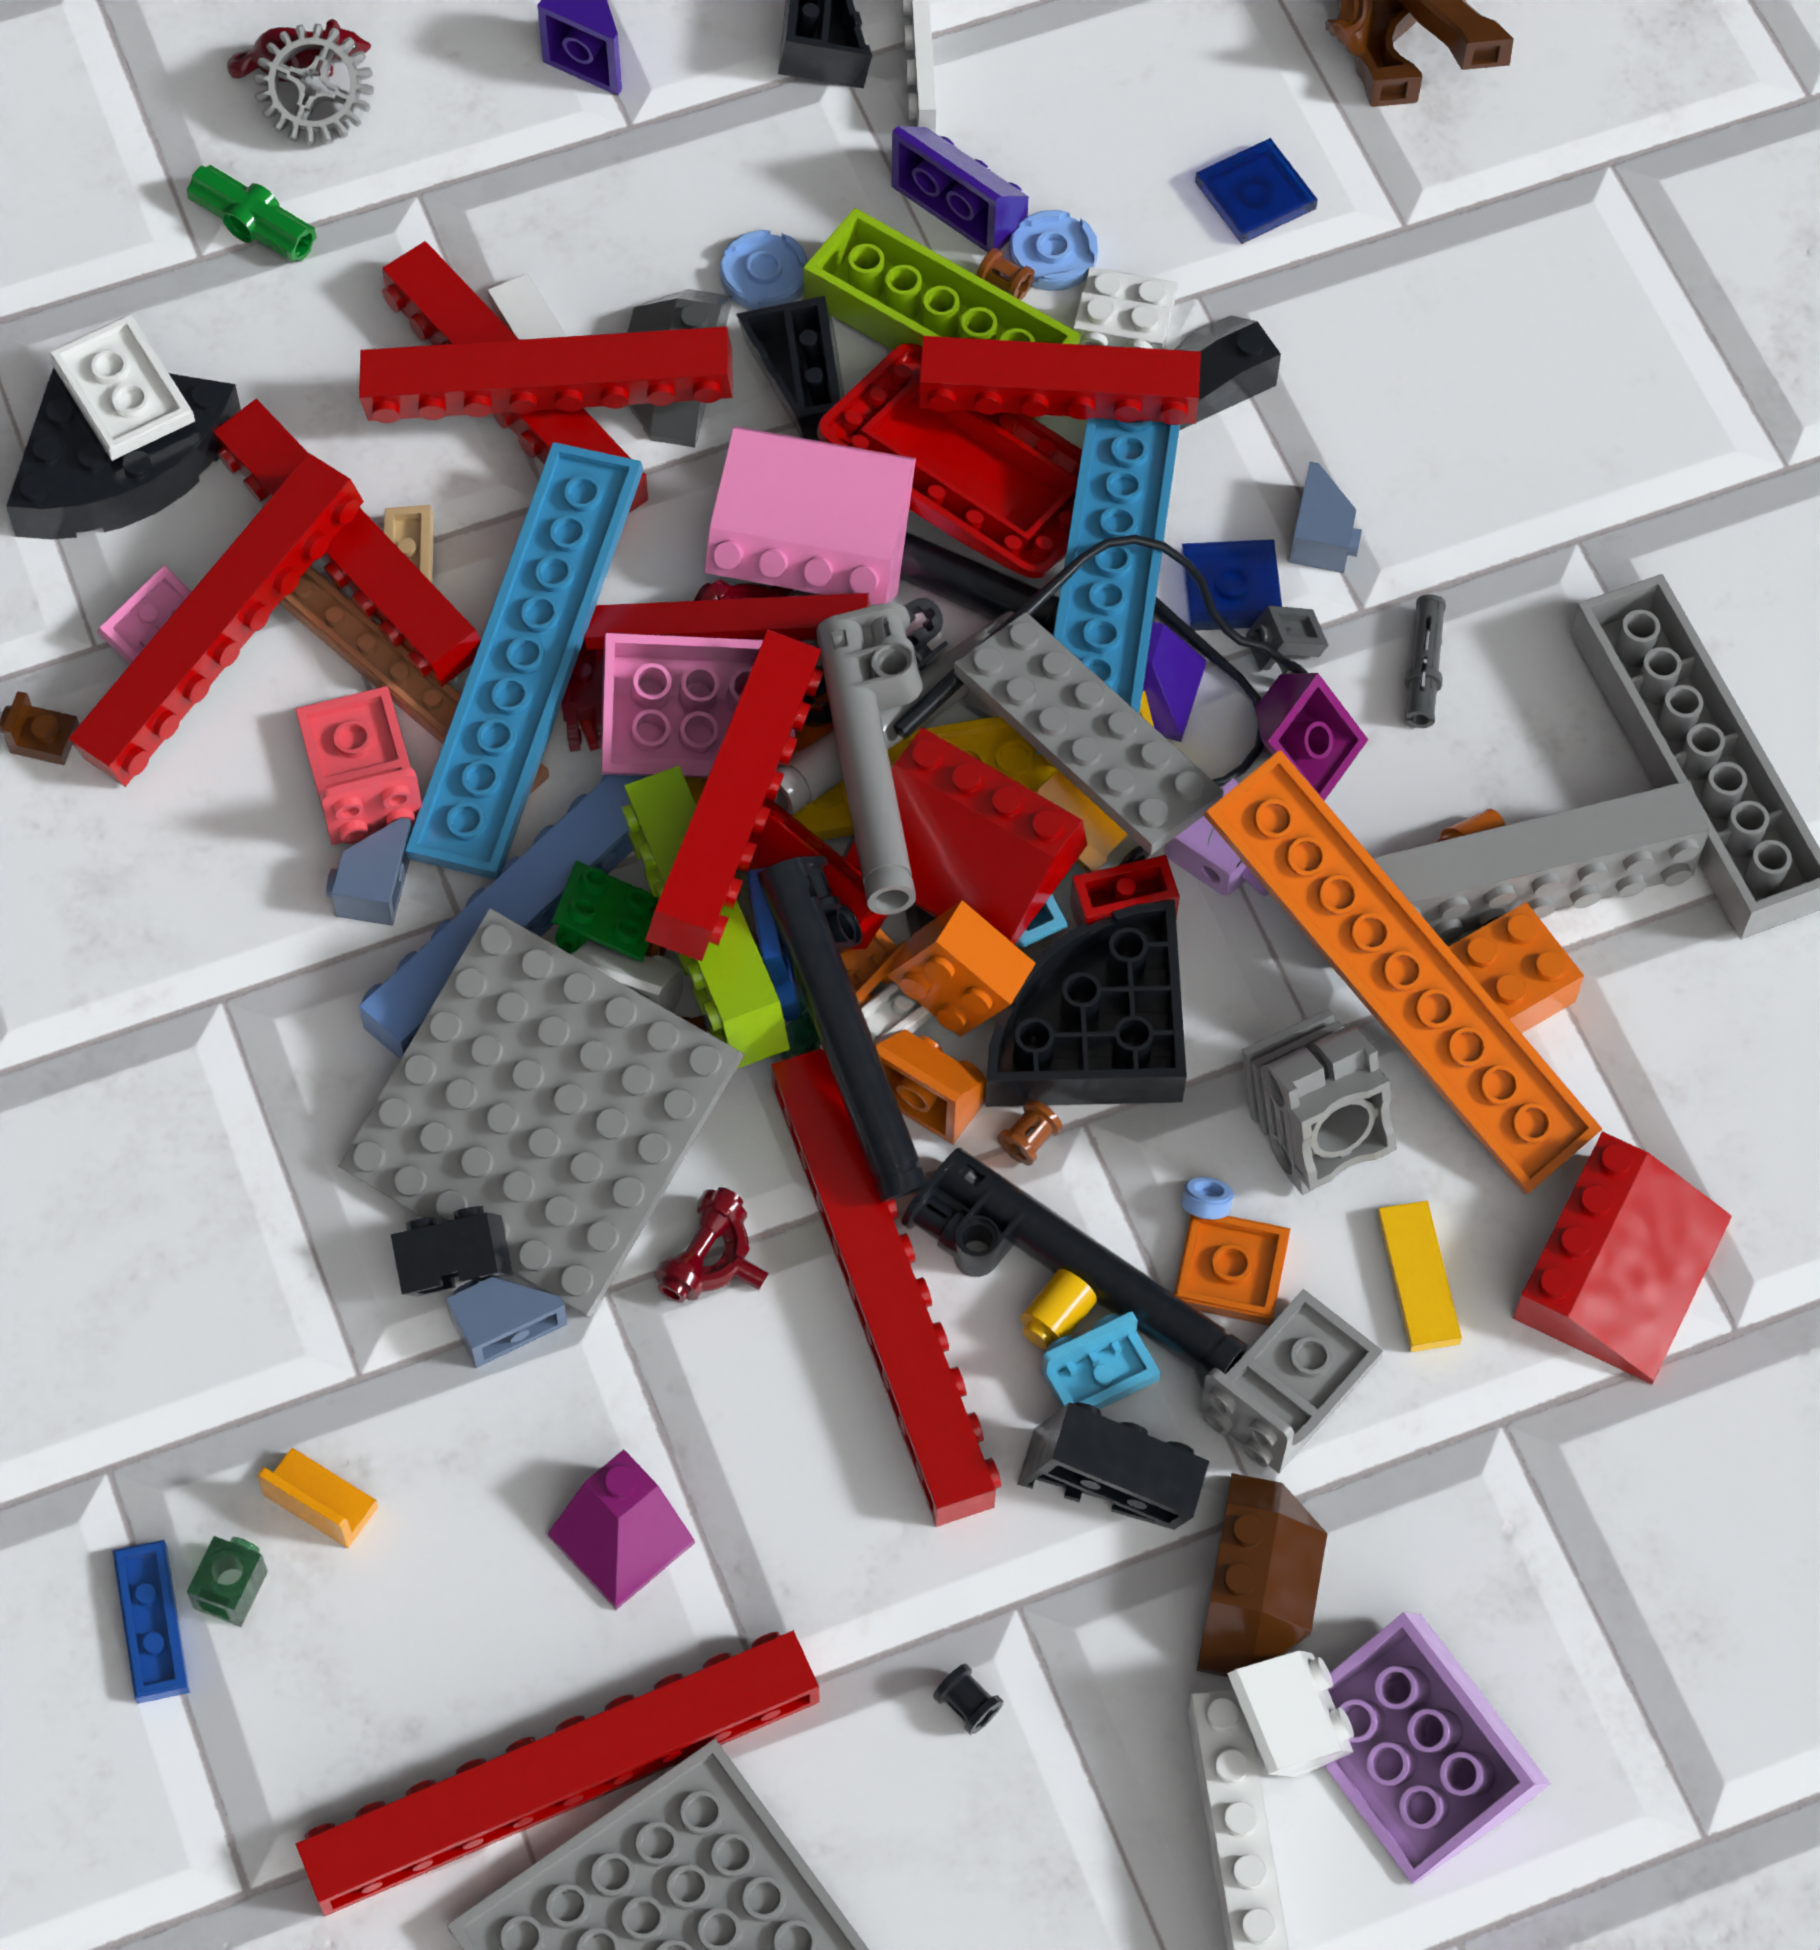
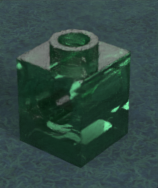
(230, 1601)

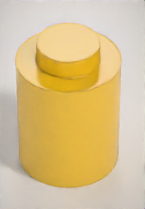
(1057, 1309)

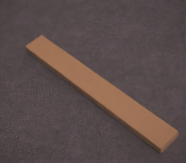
(367, 650)

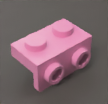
(144, 614)

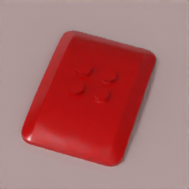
(977, 476)

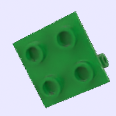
(604, 912)

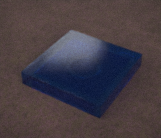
(1256, 190)
(1240, 580)

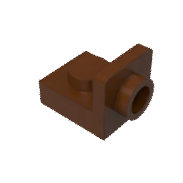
(37, 731)

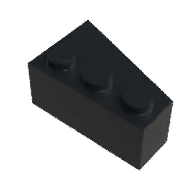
(824, 42)
(798, 358)
(1115, 1463)

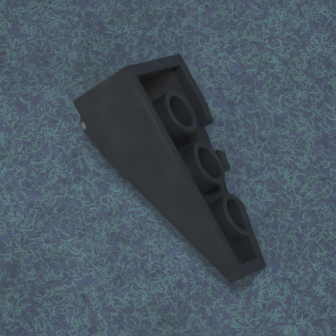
(1234, 363)

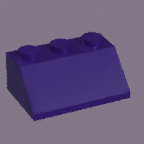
(956, 187)

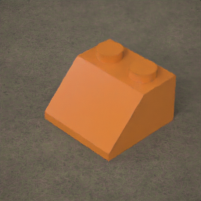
(931, 1084)

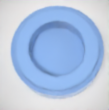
(1207, 1198)

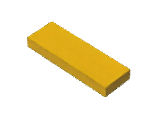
(1419, 1276)

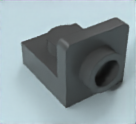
(1289, 632)

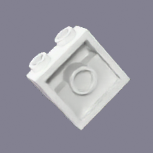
(1125, 310)

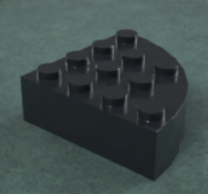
(74, 485)
(1096, 1018)

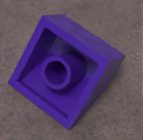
(581, 41)

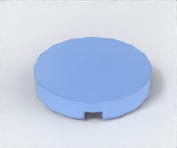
(1056, 249)
(763, 270)

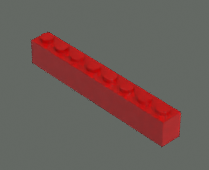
(449, 312)
(546, 374)
(358, 555)
(216, 620)
(734, 797)

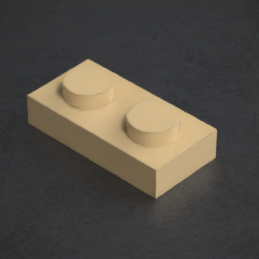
(413, 533)

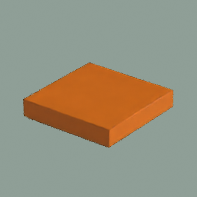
(1232, 1267)

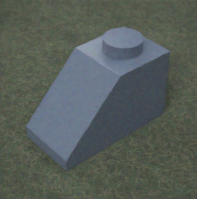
(1324, 524)
(372, 875)
(502, 1316)

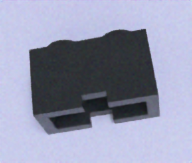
(434, 1253)

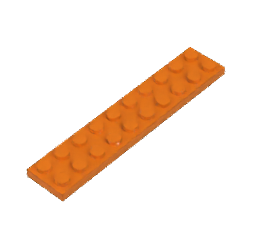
(1402, 972)

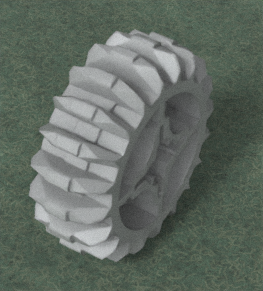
(306, 105)

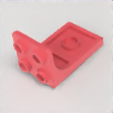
(359, 764)

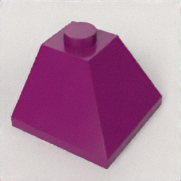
(1310, 728)
(620, 1530)

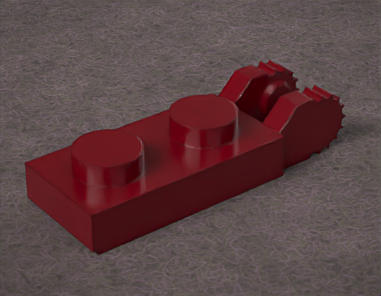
(584, 696)

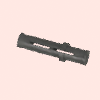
(1422, 703)

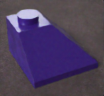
(1171, 681)

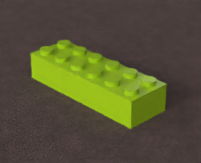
(906, 291)
(732, 978)

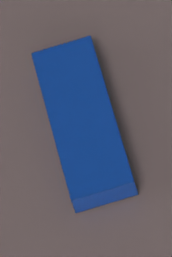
(151, 1621)

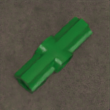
(251, 213)

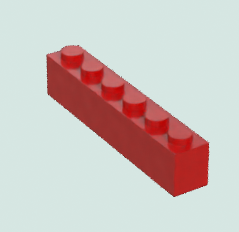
(1060, 380)

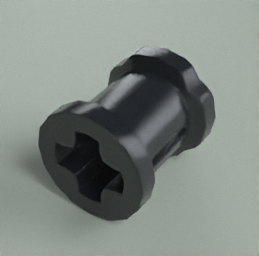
(968, 1699)

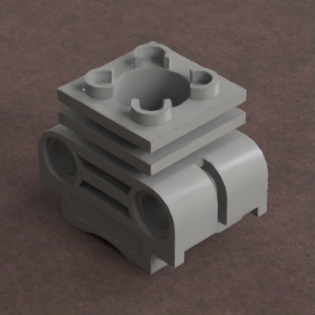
(1319, 1099)

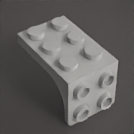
(1288, 1382)

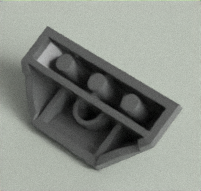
(687, 309)

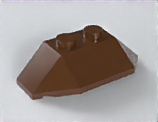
(1261, 1577)

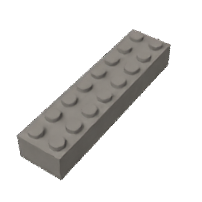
(1693, 730)
(1553, 860)

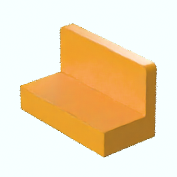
(1100, 830)
(318, 1497)

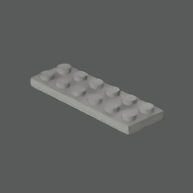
(1088, 733)

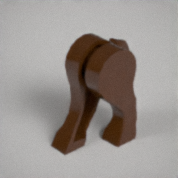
(1373, 26)

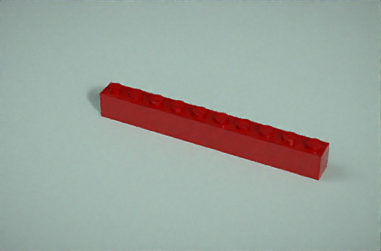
(886, 1294)
(556, 1772)

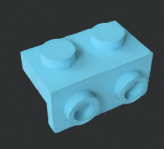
(1099, 1364)

